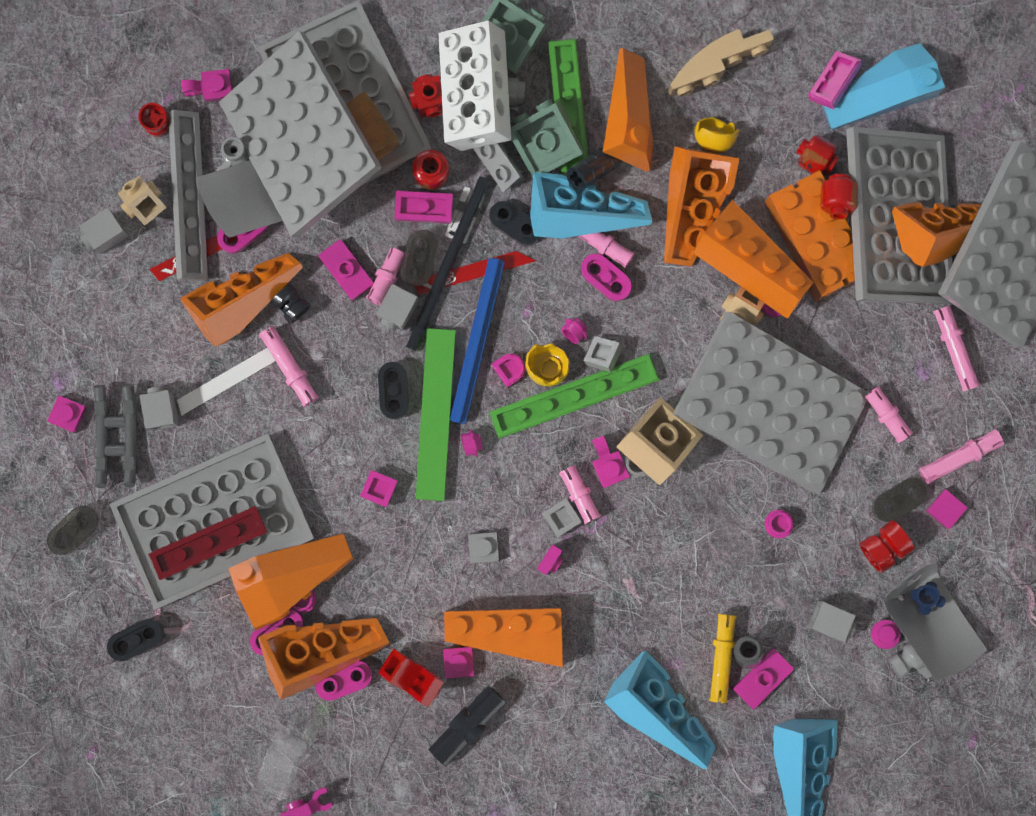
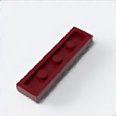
(208, 543)

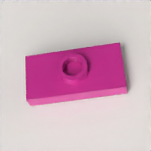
(835, 80)
(346, 270)
(763, 679)

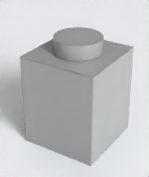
(102, 231)
(396, 308)
(159, 409)
(832, 622)

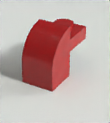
(411, 677)

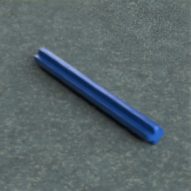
(477, 341)

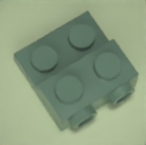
(521, 28)
(545, 138)

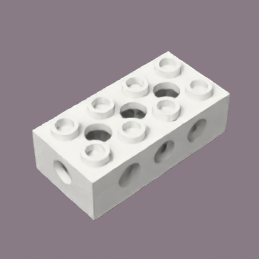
(474, 86)

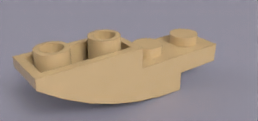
(709, 63)

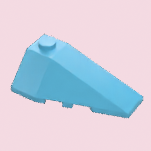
(891, 84)
(567, 212)
(651, 706)
(802, 760)

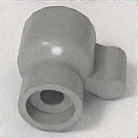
(232, 152)
(908, 659)

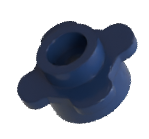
(931, 590)

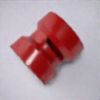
(152, 114)

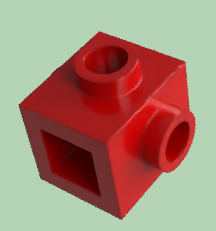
(428, 105)

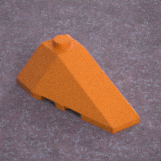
(629, 119)
(695, 194)
(934, 232)
(230, 306)
(280, 579)
(309, 654)

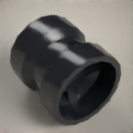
(290, 304)

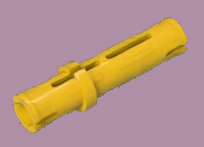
(722, 658)

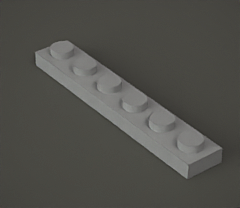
(187, 199)

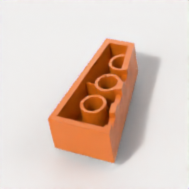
(753, 260)
(519, 633)

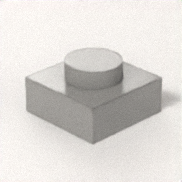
(603, 354)
(561, 517)
(483, 547)

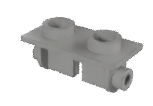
(500, 165)

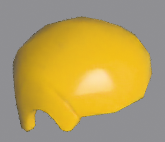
(715, 135)
(547, 364)

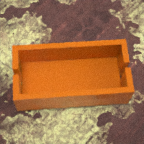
(814, 239)

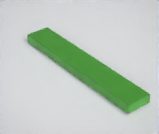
(568, 90)
(574, 396)
(435, 414)

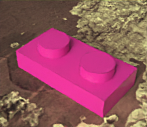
(423, 207)

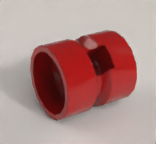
(890, 544)

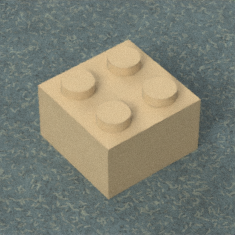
(659, 441)

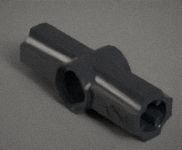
(467, 725)

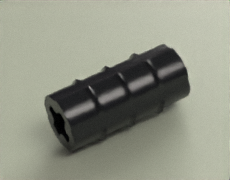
(591, 169)

